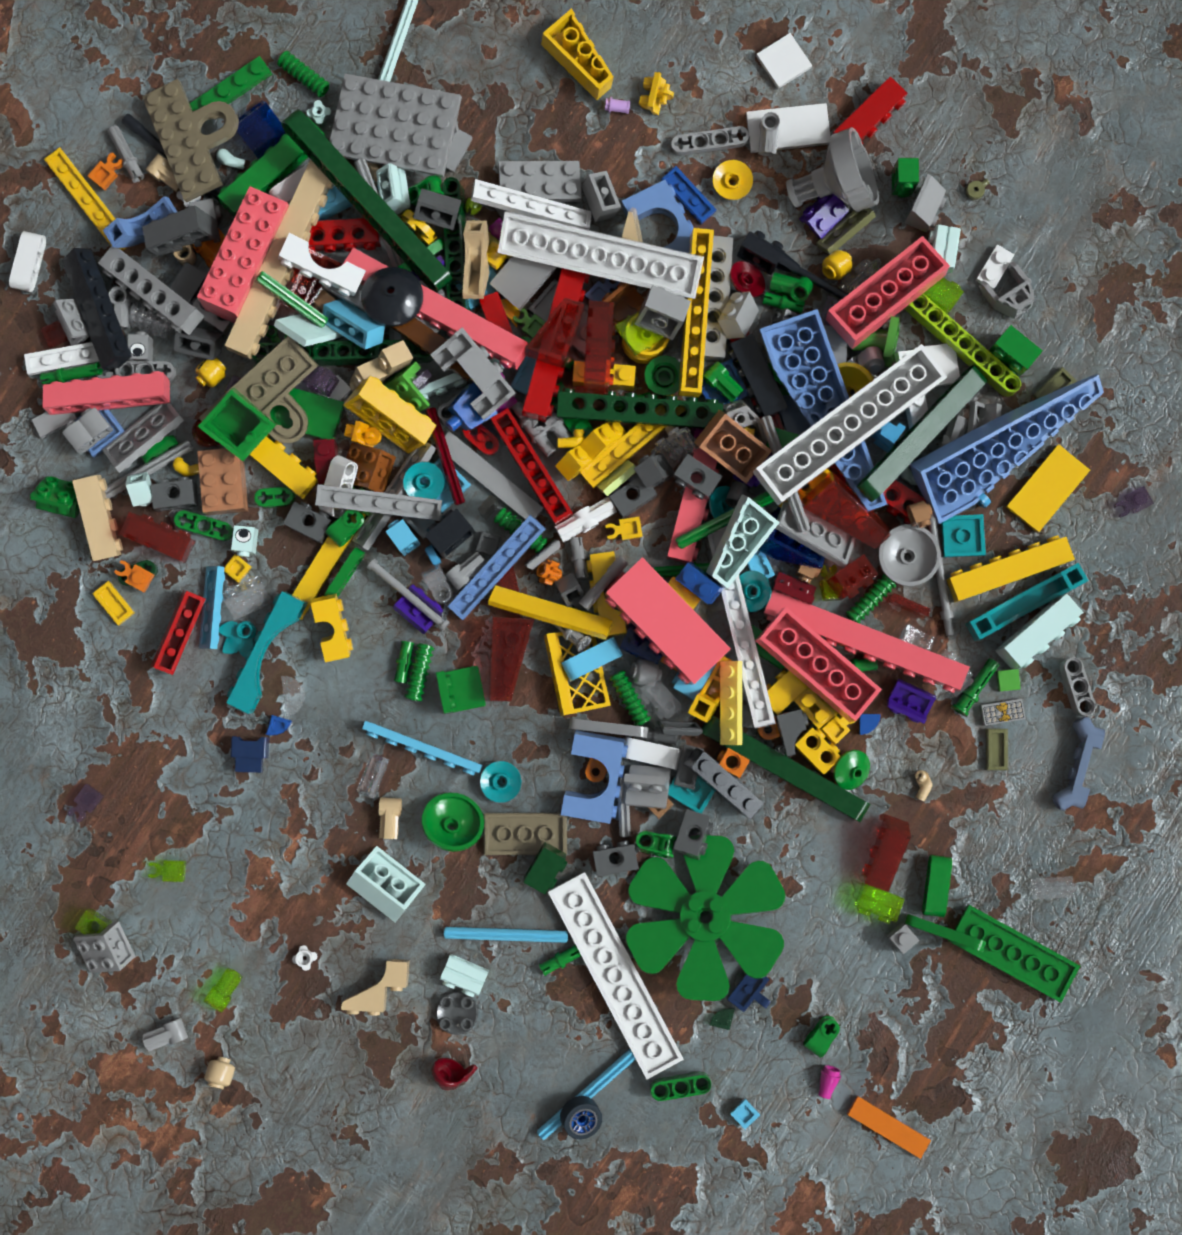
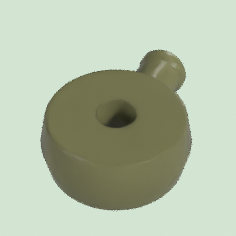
(979, 186)

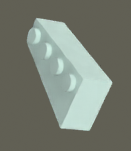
(741, 540)

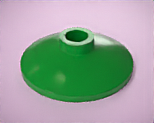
(851, 769)

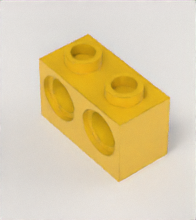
(813, 754)

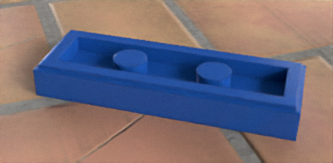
(689, 195)

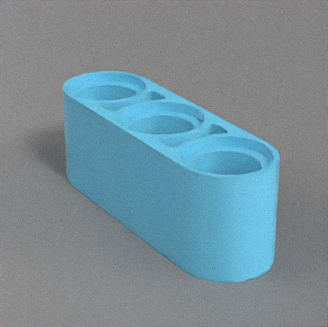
(592, 659)

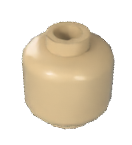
(219, 1073)

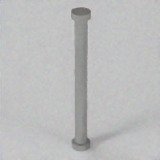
(408, 594)

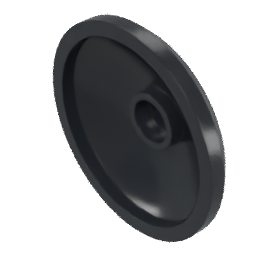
(395, 307)

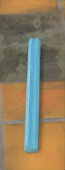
(505, 934)
(591, 1090)

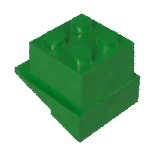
(237, 424)

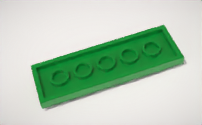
(1018, 954)

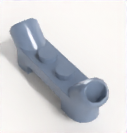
(1090, 738)

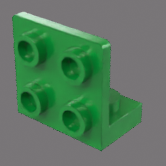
(460, 689)

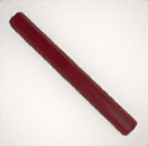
(445, 458)

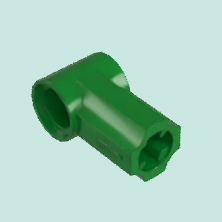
(789, 286)
(718, 377)

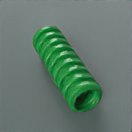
(303, 73)
(512, 524)
(870, 599)
(419, 672)
(629, 698)

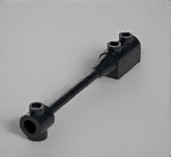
(770, 256)

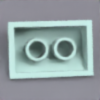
(385, 884)

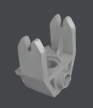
(1015, 301)
(744, 416)

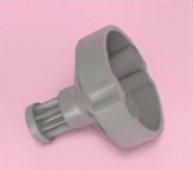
(845, 174)

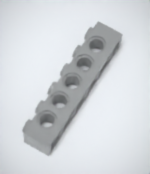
(723, 249)
(151, 289)

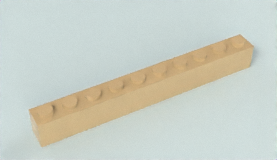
(260, 302)

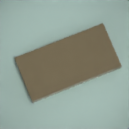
(523, 832)

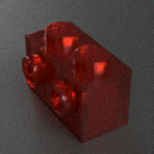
(852, 577)

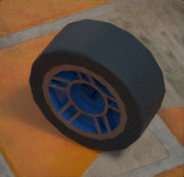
(589, 1120)

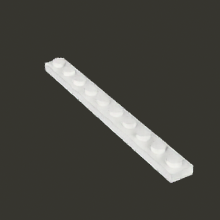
(745, 646)

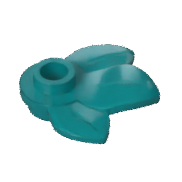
(236, 639)

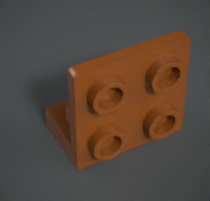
(626, 301)
(373, 466)

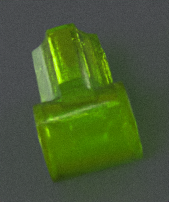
(221, 994)

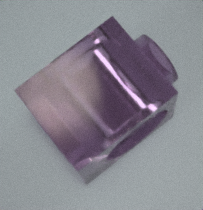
(321, 381)

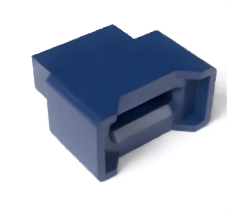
(249, 754)

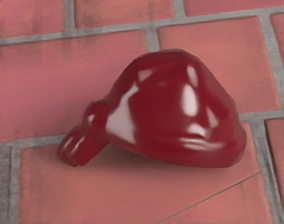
(450, 1073)

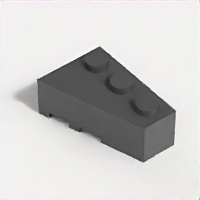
(180, 230)

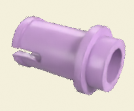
(617, 105)

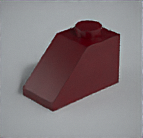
(324, 452)

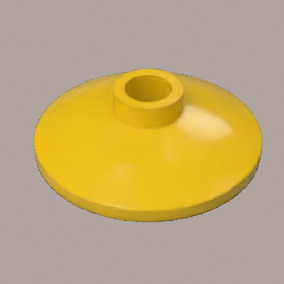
(735, 171)

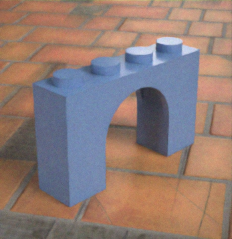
(661, 200)
(597, 806)

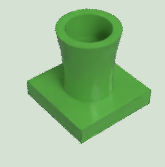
(885, 340)

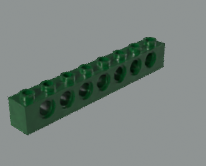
(566, 410)

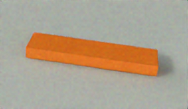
(888, 1127)

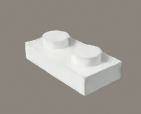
(995, 266)

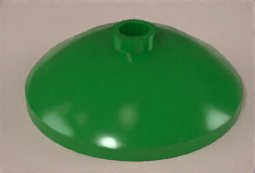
(453, 811)

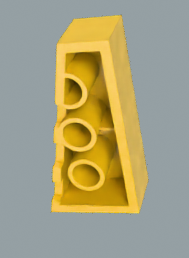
(577, 54)

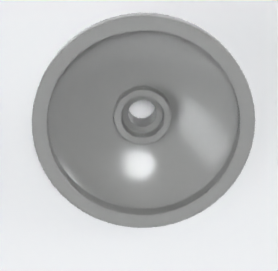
(923, 552)

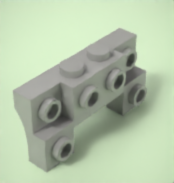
(474, 361)

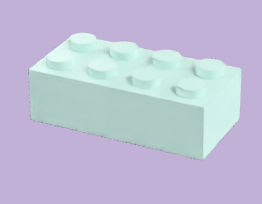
(1039, 631)

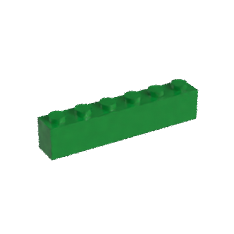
(264, 173)

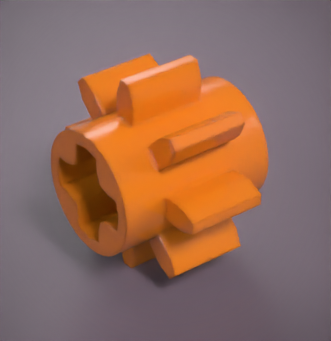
(549, 572)

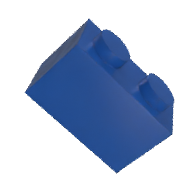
(699, 583)

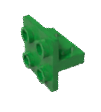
(56, 497)

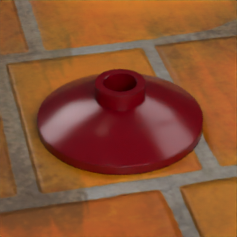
(747, 278)

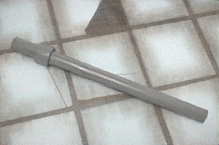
(946, 613)

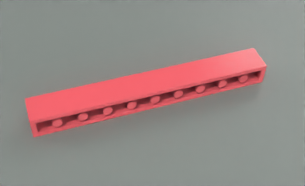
(451, 317)
(873, 643)

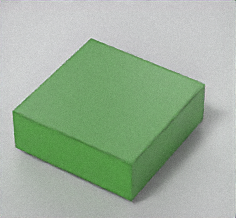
(1008, 680)

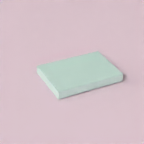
(304, 330)

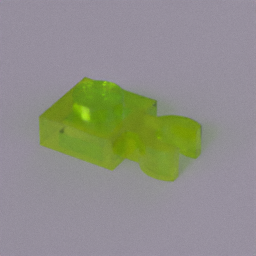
(826, 591)
(171, 870)

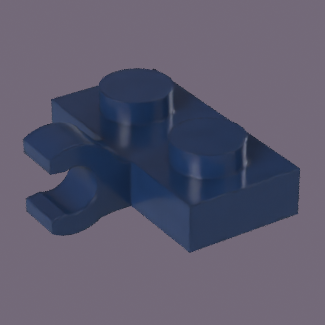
(747, 991)

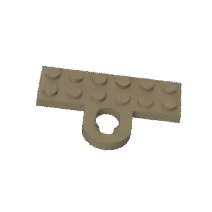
(182, 137)
(270, 385)

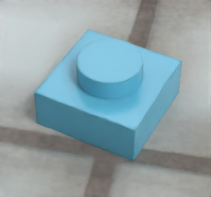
(745, 1113)

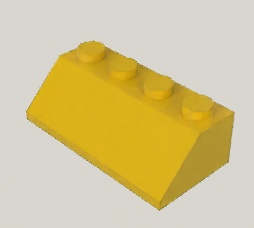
(390, 414)

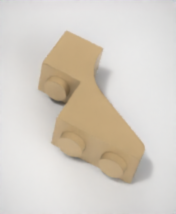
(476, 262)
(388, 362)
(374, 998)

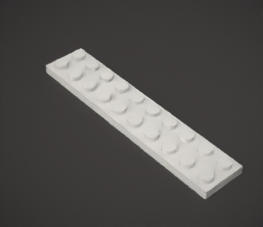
(600, 254)
(615, 975)

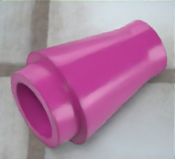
(828, 1081)

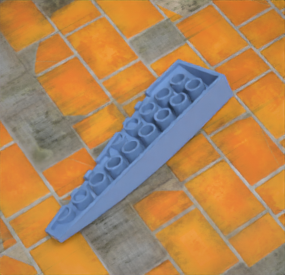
(812, 378)
(973, 463)

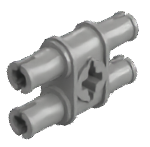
(539, 434)

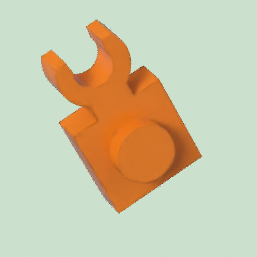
(103, 173)
(136, 577)

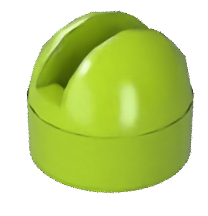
(472, 205)

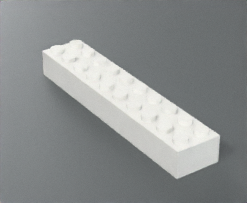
(849, 424)

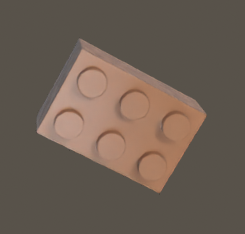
(732, 446)
(222, 482)

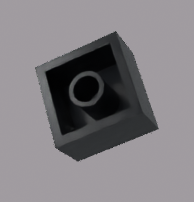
(449, 532)

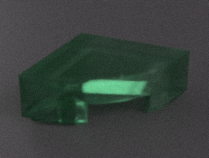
(722, 1018)

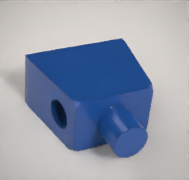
(463, 412)

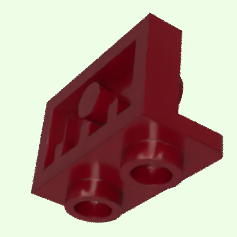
(794, 588)

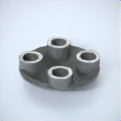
(456, 1013)

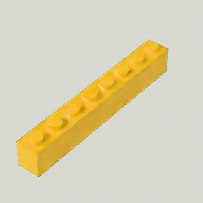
(696, 319)

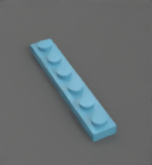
(430, 751)

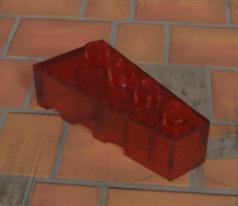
(599, 348)
(842, 508)
(507, 652)

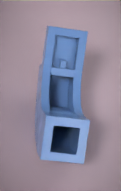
(129, 232)

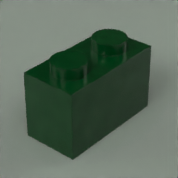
(545, 868)

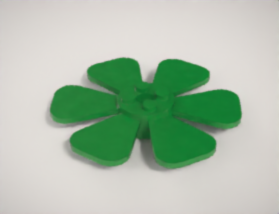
(703, 971)

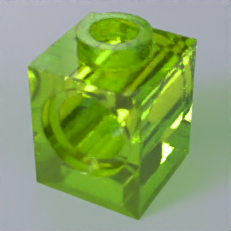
(85, 923)

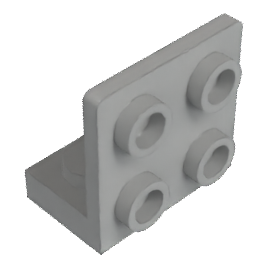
(105, 950)

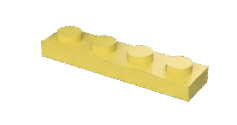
(730, 702)

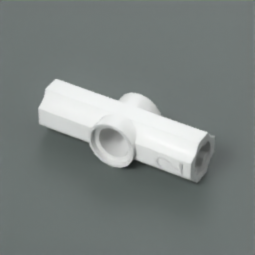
(585, 519)

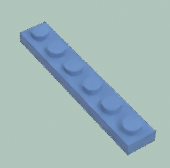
(496, 567)

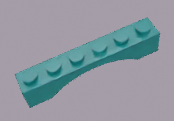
(1026, 602)
(247, 690)

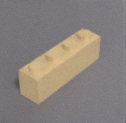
(97, 518)

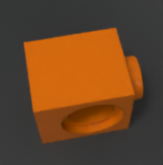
(742, 762)

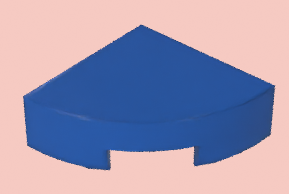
(868, 723)
(277, 725)

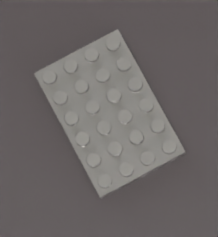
(395, 124)

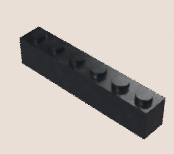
(96, 308)

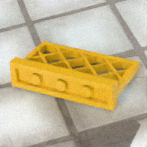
(560, 678)

